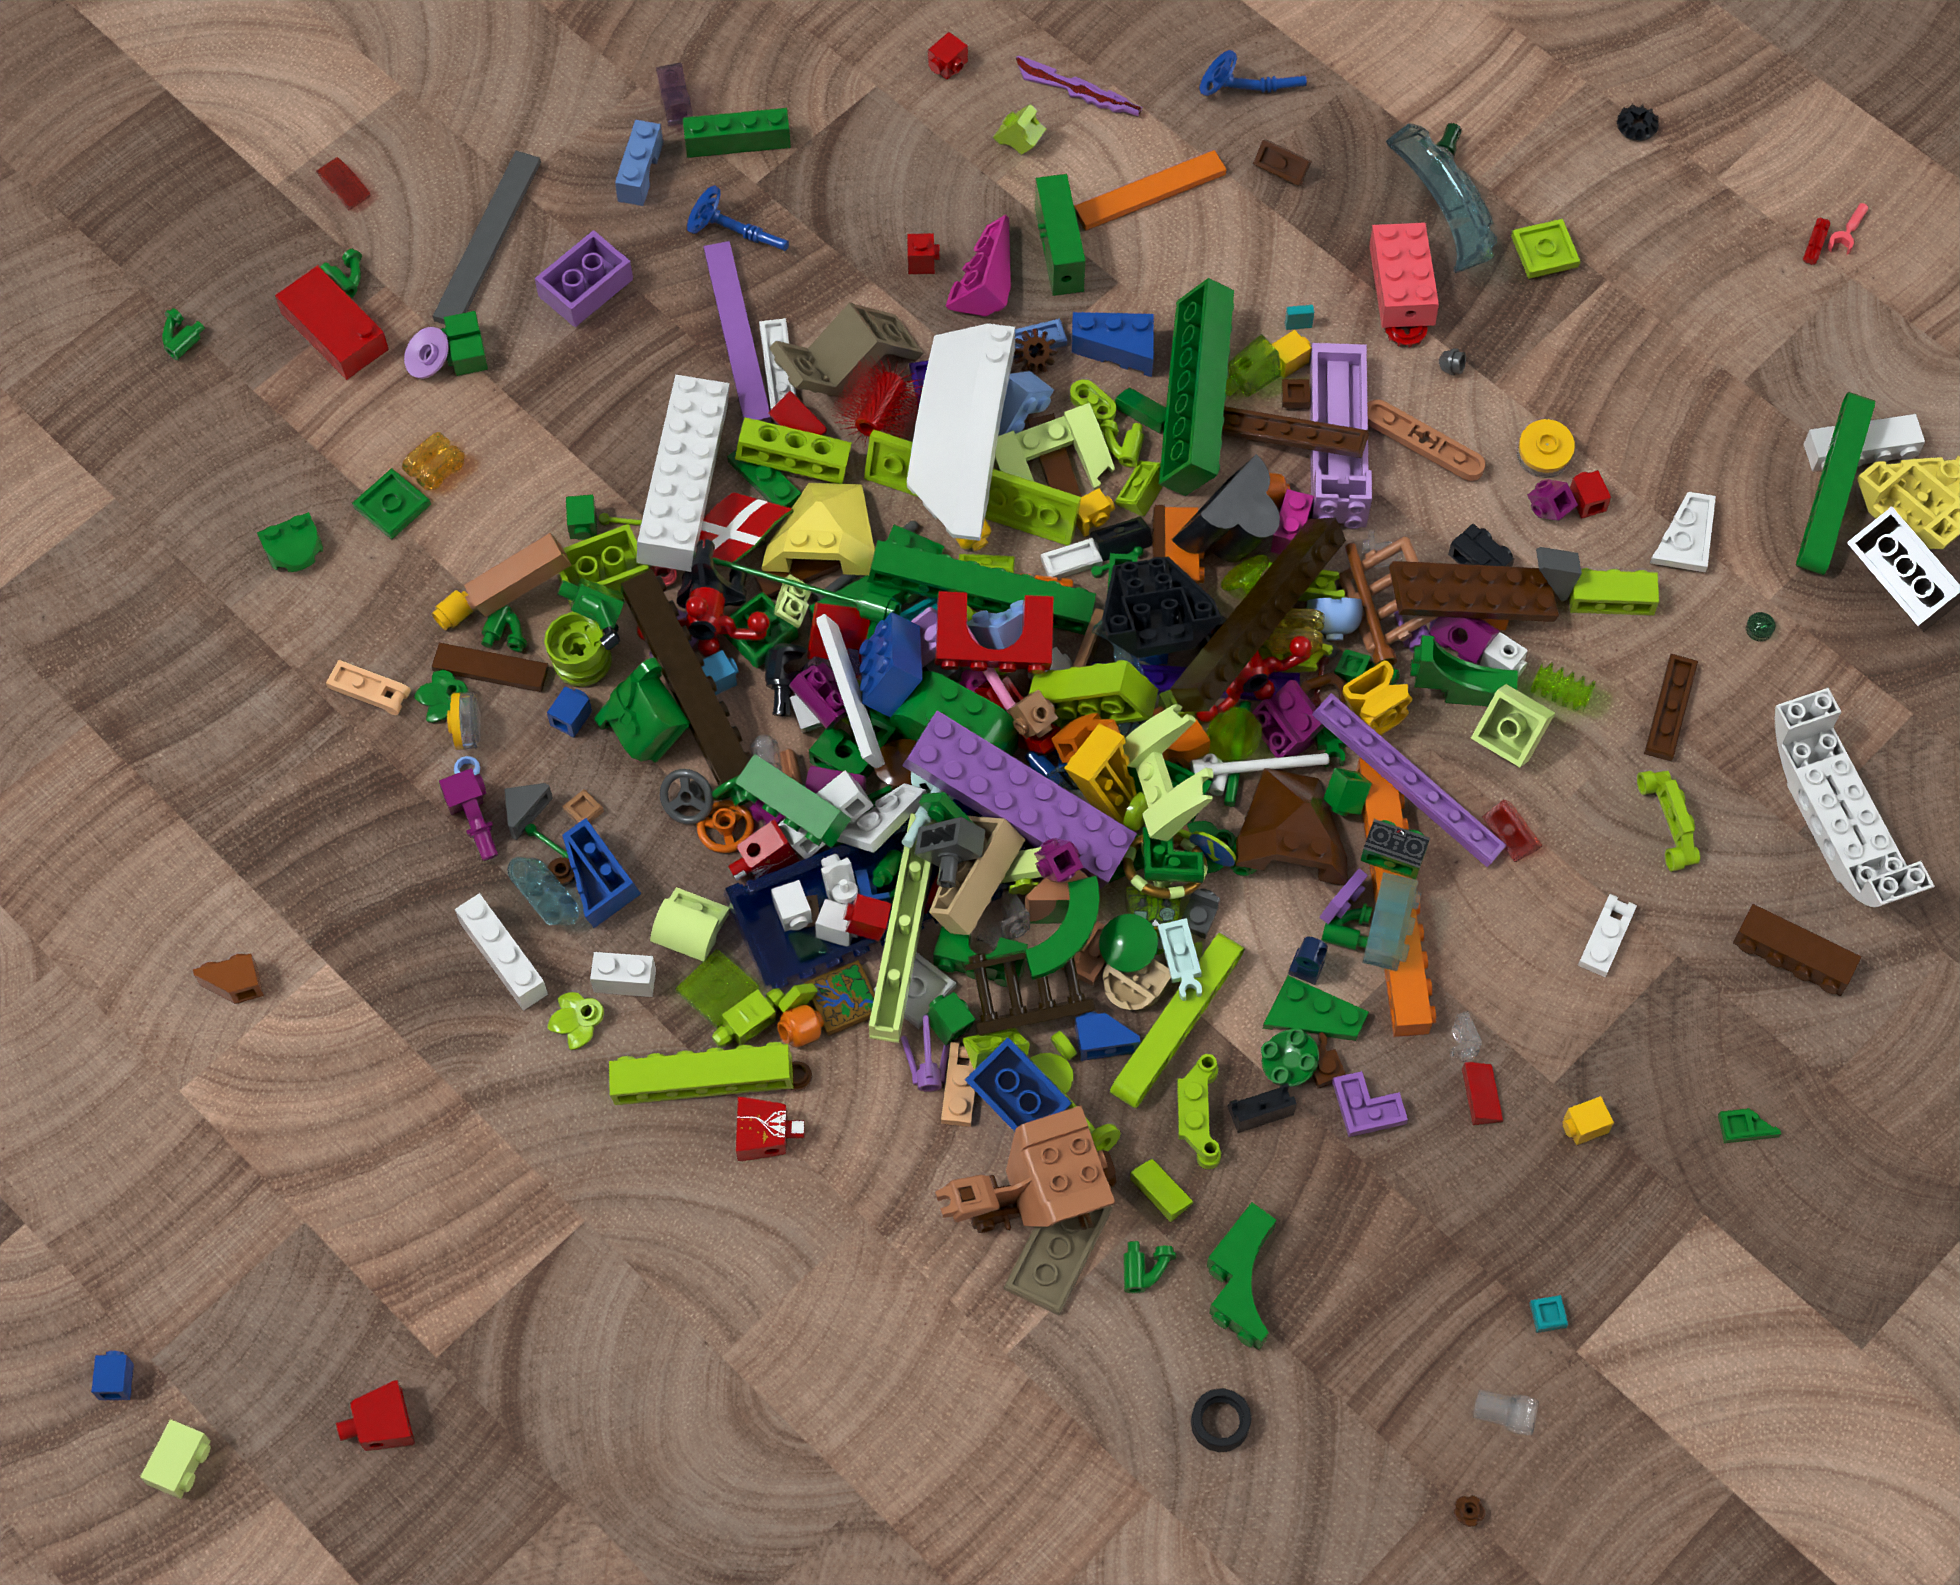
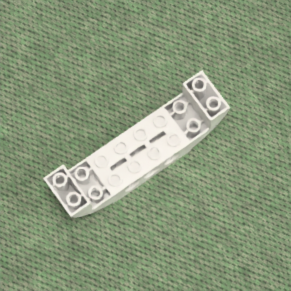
(1839, 805)

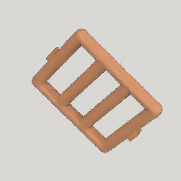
(1372, 559)

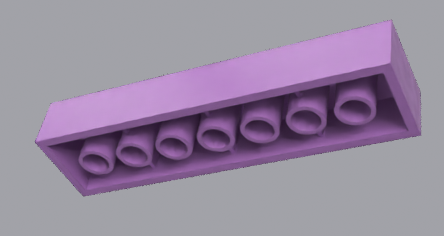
(1008, 789)

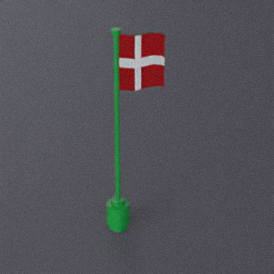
(743, 521)

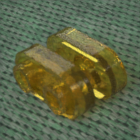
(433, 461)
(1297, 623)

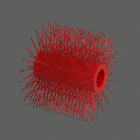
(880, 402)

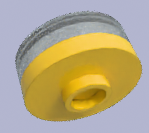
(1545, 448)
(465, 720)

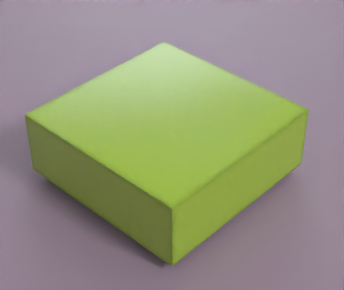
(798, 996)

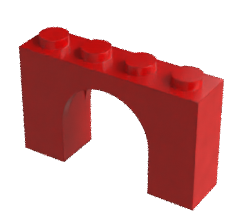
(957, 647)

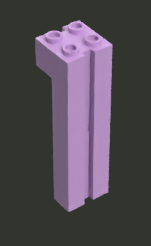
(1339, 397)

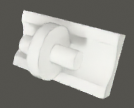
(839, 879)

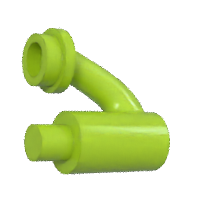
(1132, 445)

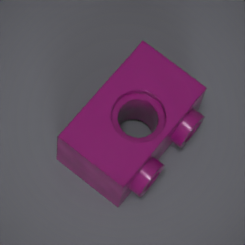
(1479, 636)

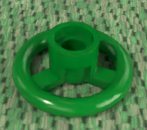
(732, 790)

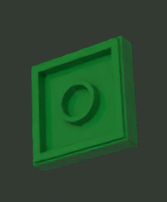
(391, 503)

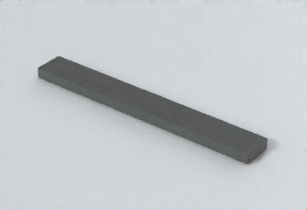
(488, 236)

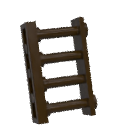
(1018, 1014)

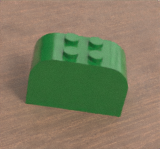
(959, 704)

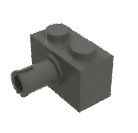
(948, 845)

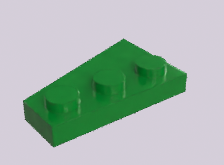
(1314, 1012)

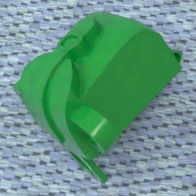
(643, 714)

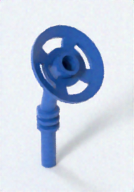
(1222, 77)
(711, 214)

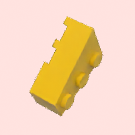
(1102, 772)

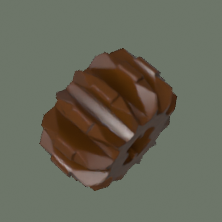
(1040, 360)

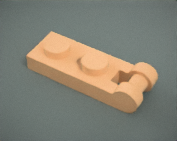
(367, 687)
(958, 1093)

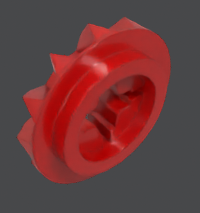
(1398, 335)

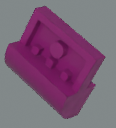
(820, 694)
(1288, 721)

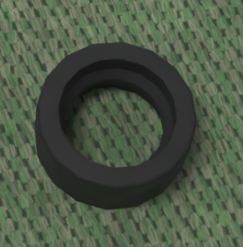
(1216, 1396)

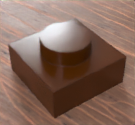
(1295, 393)

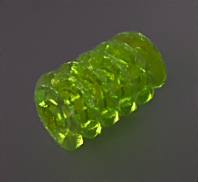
(1563, 687)

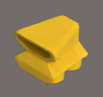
(1376, 700)

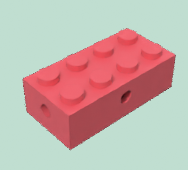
(1403, 275)

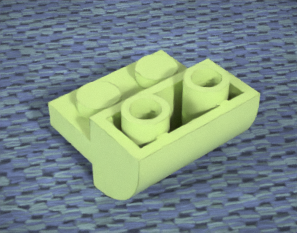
(688, 924)

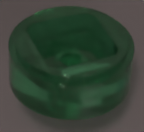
(1760, 626)

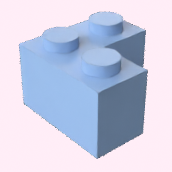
(1023, 396)
(998, 629)

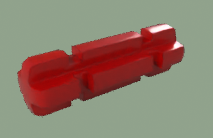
(1816, 241)

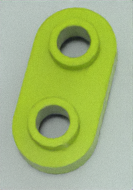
(1096, 397)

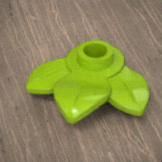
(573, 1022)

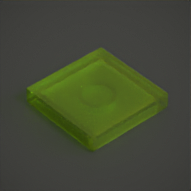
(716, 987)

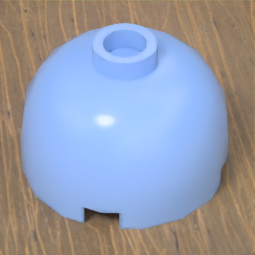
(1340, 615)

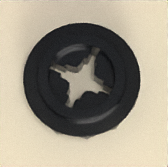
(1638, 131)

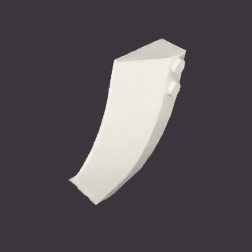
(961, 425)

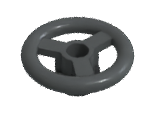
(696, 788)

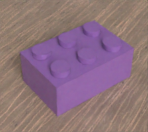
(584, 278)

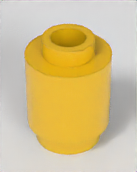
(452, 610)

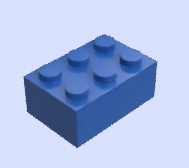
(890, 664)
(1016, 1086)

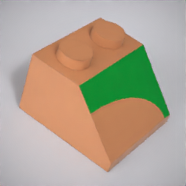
(1050, 900)

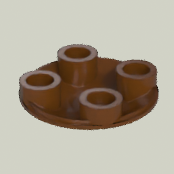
(894, 756)

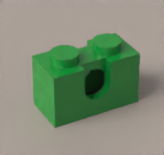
(830, 746)

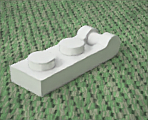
(1606, 936)

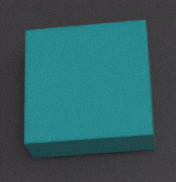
(1299, 317)
(1548, 1313)

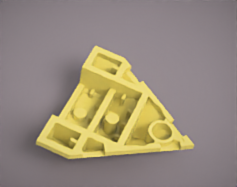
(1921, 492)

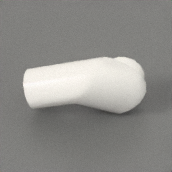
(1218, 781)

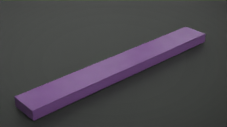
(737, 332)
(1409, 780)

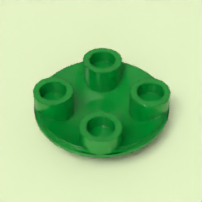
(1128, 943)
(1290, 1057)

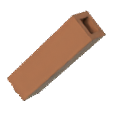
(516, 575)

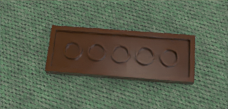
(1472, 591)

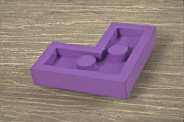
(1366, 1114)

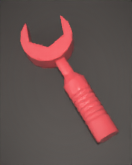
(1845, 237)

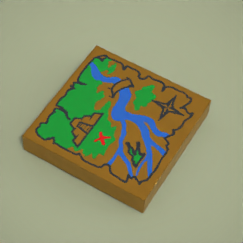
(843, 997)

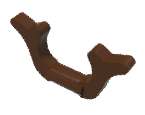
(1323, 680)

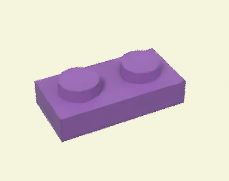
(1339, 904)

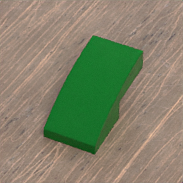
(1354, 664)

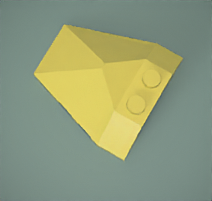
(825, 525)

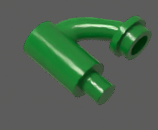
(351, 260)
(184, 340)
(495, 626)
(887, 870)
(1344, 936)
(1134, 1267)

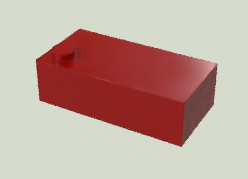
(332, 322)

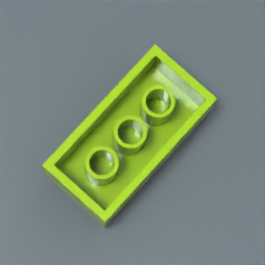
(1108, 689)

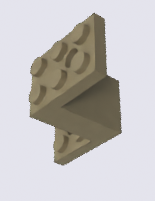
(836, 351)

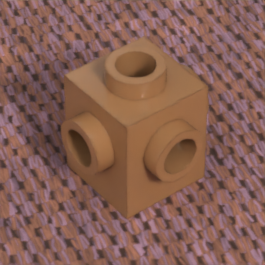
(1033, 715)

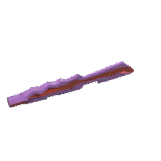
(1076, 87)

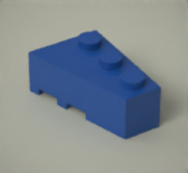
(598, 875)

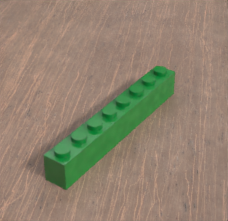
(986, 587)

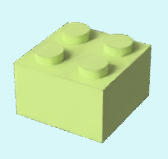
(1513, 725)

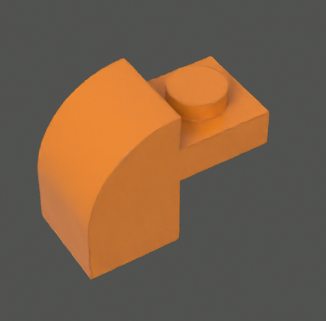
(1076, 732)
(1190, 745)

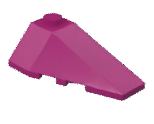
(987, 275)

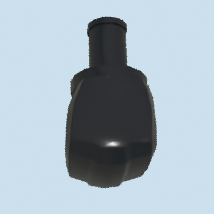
(777, 678)

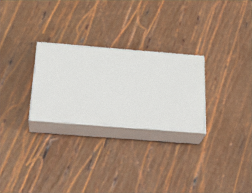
(1071, 559)

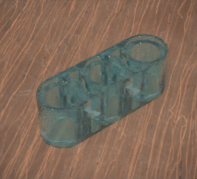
(554, 895)

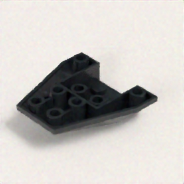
(1156, 608)

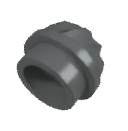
(1452, 361)

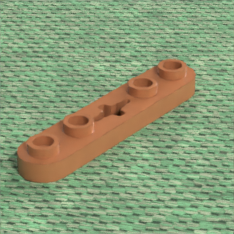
(1408, 432)

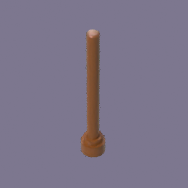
(1382, 651)

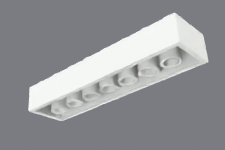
(683, 473)

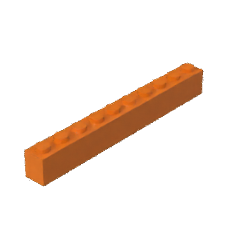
(1408, 986)

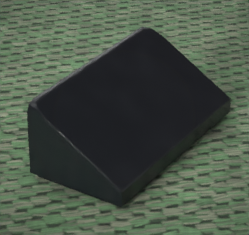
(1122, 537)

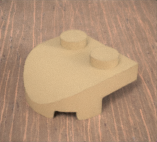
(1138, 988)

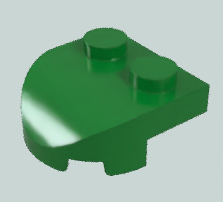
(291, 543)

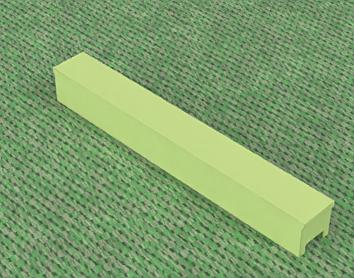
(900, 945)

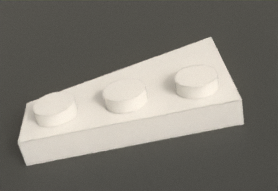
(1689, 535)
(882, 821)

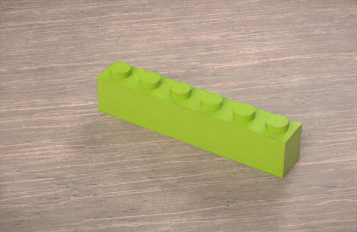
(700, 1073)

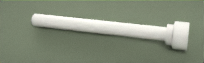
(1261, 764)

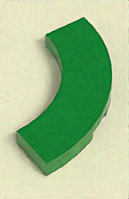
(1072, 933)

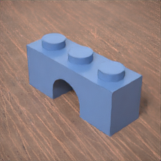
(642, 150)

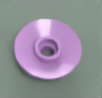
(426, 352)

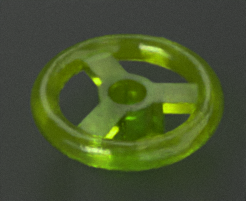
(1244, 575)

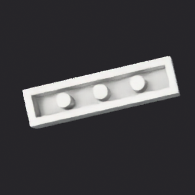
(1885, 441)
(501, 951)

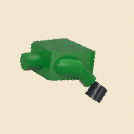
(598, 604)

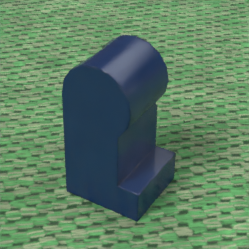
(1309, 960)

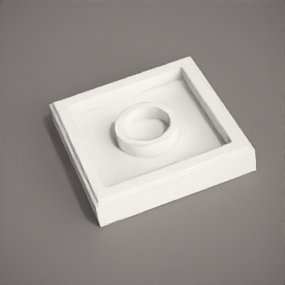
(925, 986)

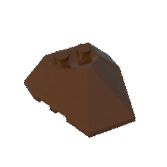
(1291, 826)

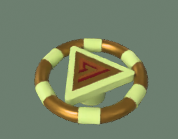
(1157, 890)

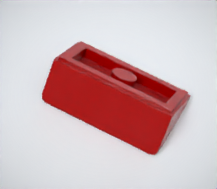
(795, 415)
(1481, 1093)

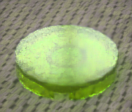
(1234, 735)

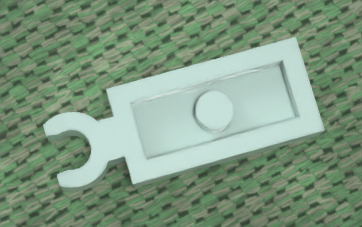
(1181, 955)

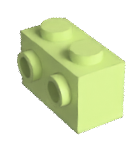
(176, 1459)

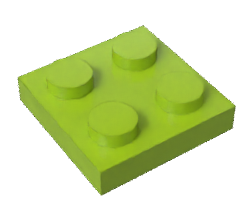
(1545, 248)

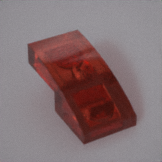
(343, 182)

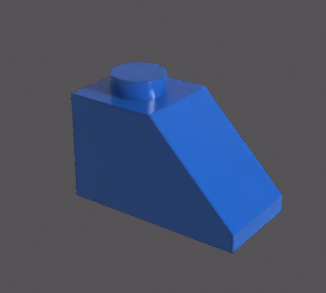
(1103, 1037)

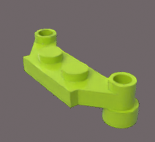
(1679, 821)
(1194, 1111)

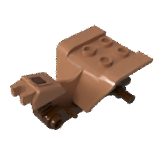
(1050, 1174)

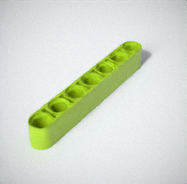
(1176, 1023)

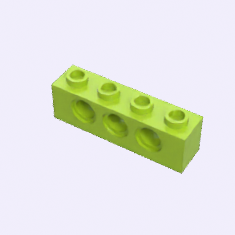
(793, 450)

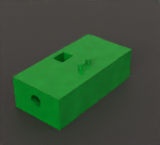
(1059, 234)

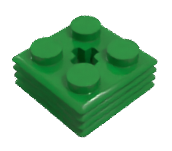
(778, 631)

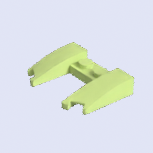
(1075, 427)
(1167, 806)

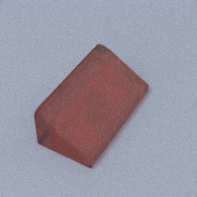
(1512, 830)

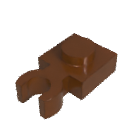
(1328, 1066)

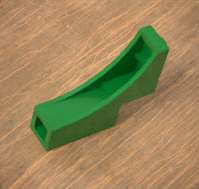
(1459, 680)
(1234, 1263)

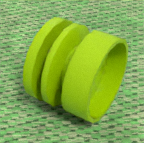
(569, 639)

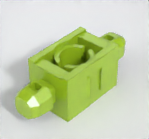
(748, 1018)

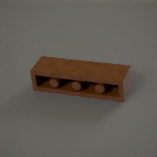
(1796, 950)

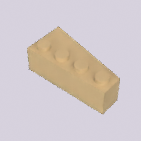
(978, 878)

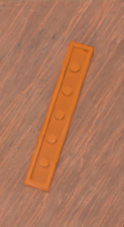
(1149, 190)

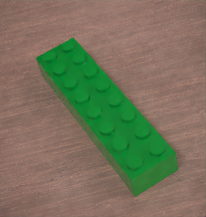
(1197, 387)

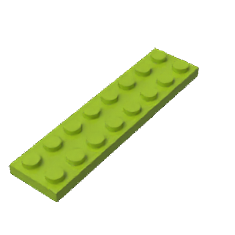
(1011, 498)

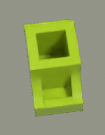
(1020, 130)

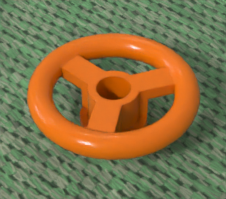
(721, 815)

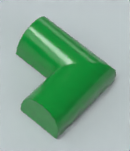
(1165, 864)

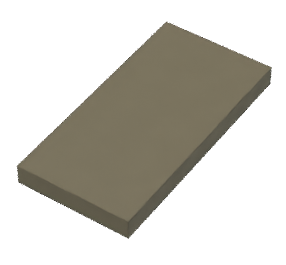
(1055, 1261)

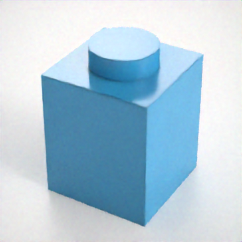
(721, 670)

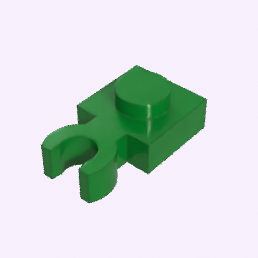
(1331, 744)

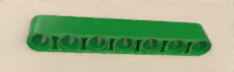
(1835, 483)

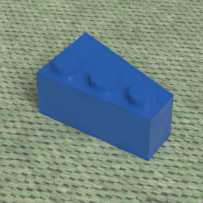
(1115, 338)

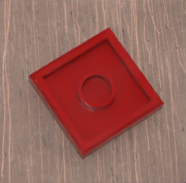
(851, 625)

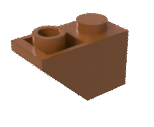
(231, 979)

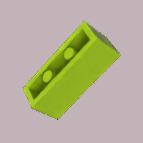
(1615, 592)

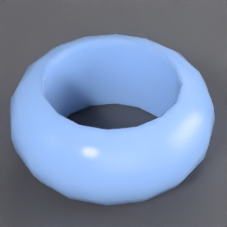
(467, 760)

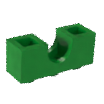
(955, 949)

